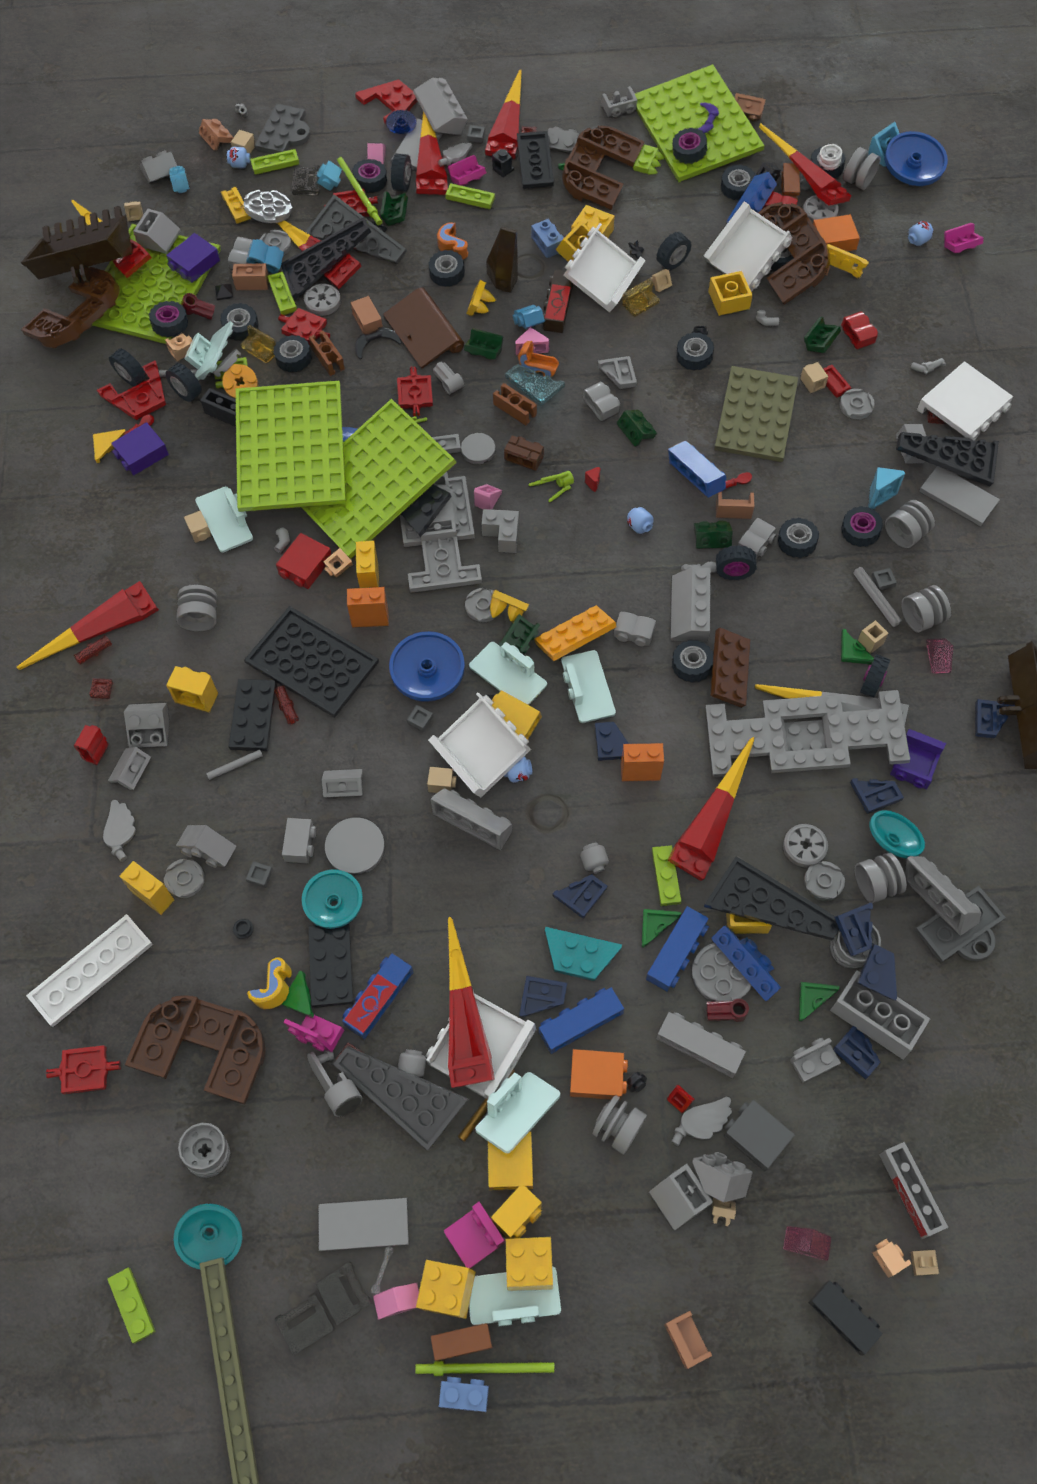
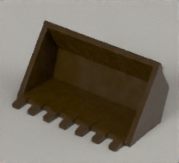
(80, 246)
(1024, 685)

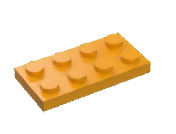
(575, 633)

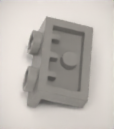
(815, 1059)

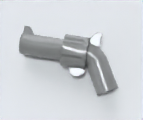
(929, 366)

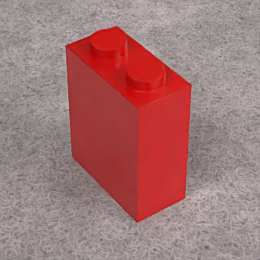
(303, 561)

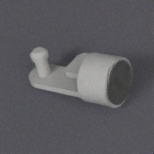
(342, 1096)

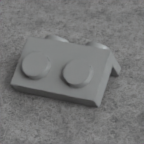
(561, 139)

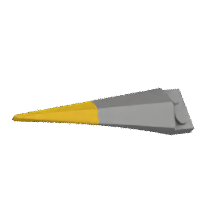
(848, 702)

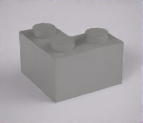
(503, 525)
(206, 843)

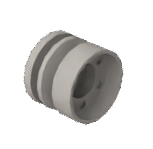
(909, 523)
(196, 608)
(926, 608)
(880, 877)
(841, 954)
(619, 1124)
(194, 1145)

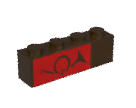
(558, 302)

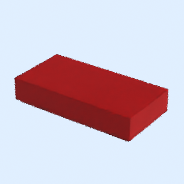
(836, 382)

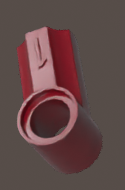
(197, 306)
(724, 1010)

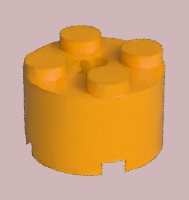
(236, 374)

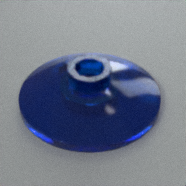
(401, 121)

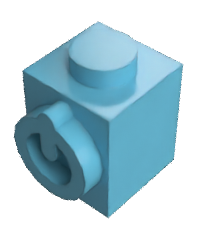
(329, 175)
(178, 179)

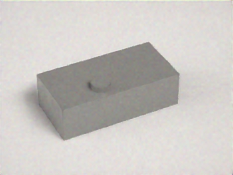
(886, 1021)

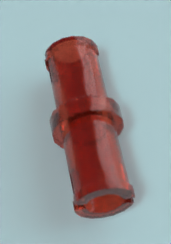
(92, 650)
(286, 705)

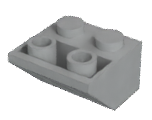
(157, 167)
(156, 231)
(147, 724)
(722, 1177)
(680, 1197)

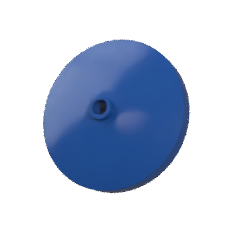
(915, 158)
(427, 666)

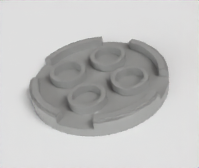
(267, 206)
(354, 845)
(717, 976)

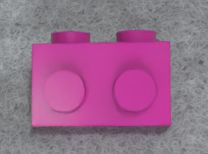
(466, 170)
(962, 238)

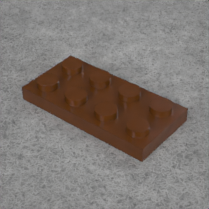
(730, 667)

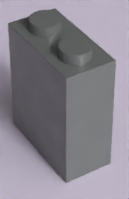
(758, 1134)

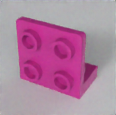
(317, 1031)
(474, 1236)

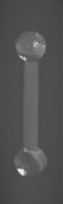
(376, 1288)

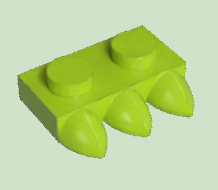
(647, 160)

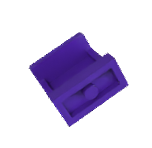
(924, 756)

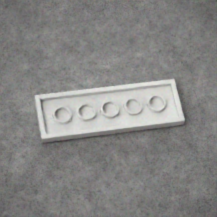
(89, 970)

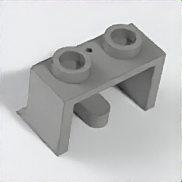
(619, 105)

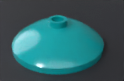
(896, 834)
(330, 887)
(197, 1245)

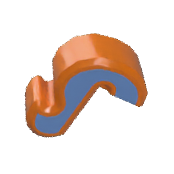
(447, 240)
(537, 362)

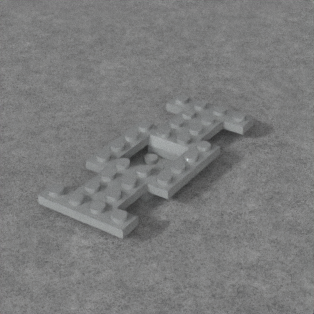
(440, 539)
(808, 743)

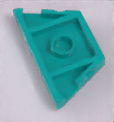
(579, 954)

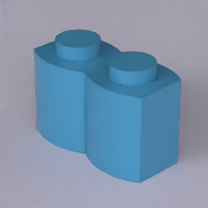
(262, 253)
(528, 316)

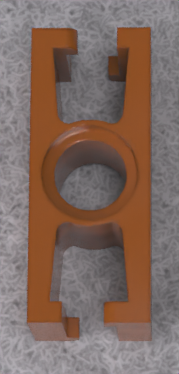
(790, 180)
(326, 353)
(515, 404)
(461, 1342)

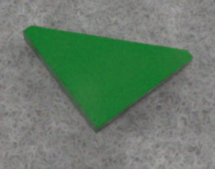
(853, 650)
(655, 923)
(299, 996)
(813, 996)

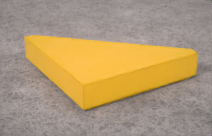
(103, 442)

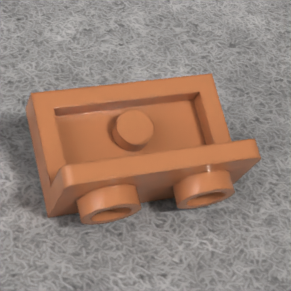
(751, 106)
(214, 133)

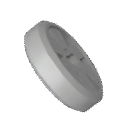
(818, 209)
(322, 307)
(815, 839)

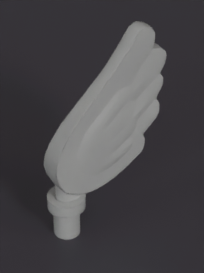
(455, 154)
(119, 829)
(703, 1120)

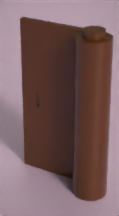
(426, 324)

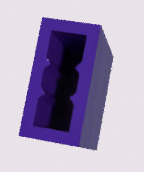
(193, 258)
(139, 449)

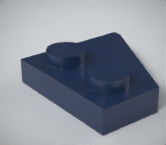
(541, 995)

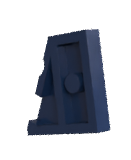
(987, 718)
(609, 741)
(876, 794)
(581, 895)
(856, 929)
(879, 973)
(857, 1052)

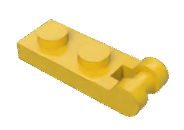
(235, 204)
(845, 261)

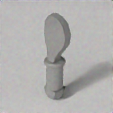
(712, 565)

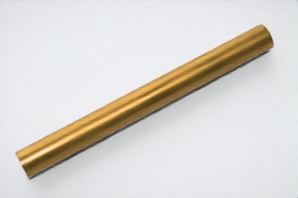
(475, 1119)

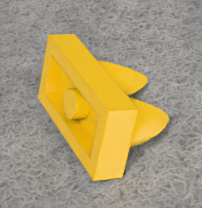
(482, 294)
(500, 601)

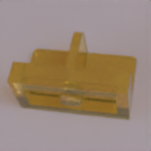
(640, 298)
(259, 344)

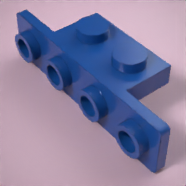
(748, 961)

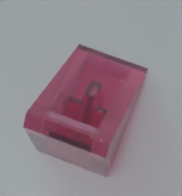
(940, 655)
(807, 1242)

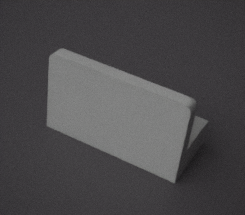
(130, 767)
(342, 783)

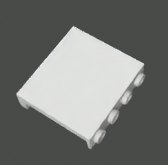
(748, 245)
(602, 269)
(967, 401)
(481, 746)
(506, 1040)

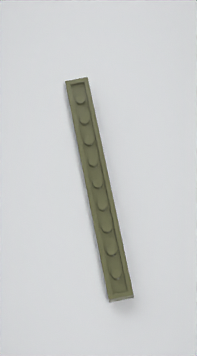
(229, 1373)

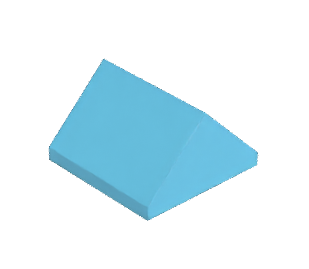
(881, 140)
(884, 486)

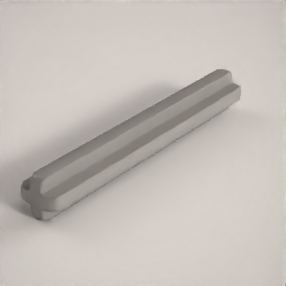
(877, 596)

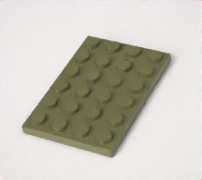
(756, 414)

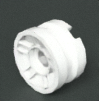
(830, 157)

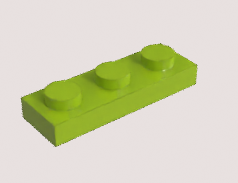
(274, 161)
(470, 196)
(282, 293)
(666, 876)
(131, 1305)

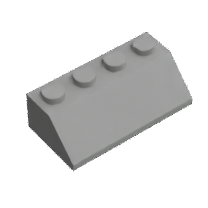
(441, 106)
(691, 605)
(471, 818)
(941, 894)

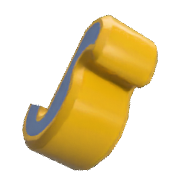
(277, 988)

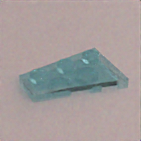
(536, 386)

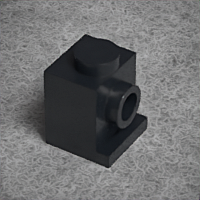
(503, 160)
(771, 168)

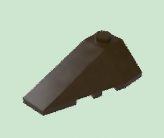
(503, 260)

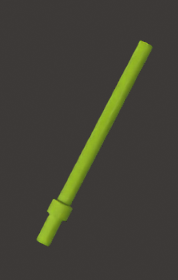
(371, 210)
(440, 1368)

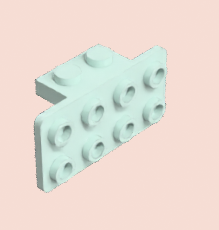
(205, 354)
(224, 519)
(508, 671)
(587, 686)
(516, 1110)
(494, 1303)

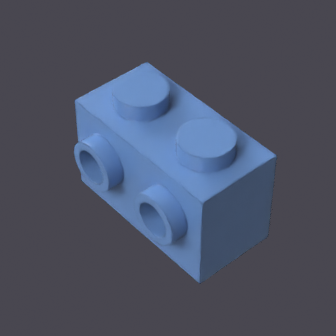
(546, 237)
(464, 1396)

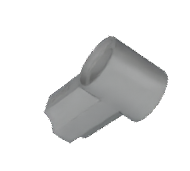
(450, 381)

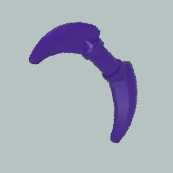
(713, 112)

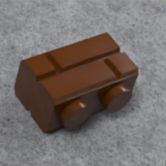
(524, 452)

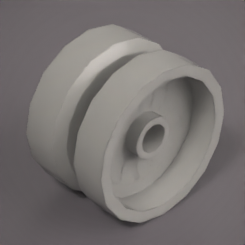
(861, 168)

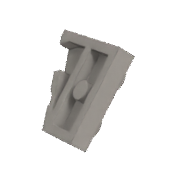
(619, 371)

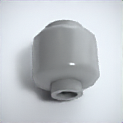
(594, 858)
(412, 1062)

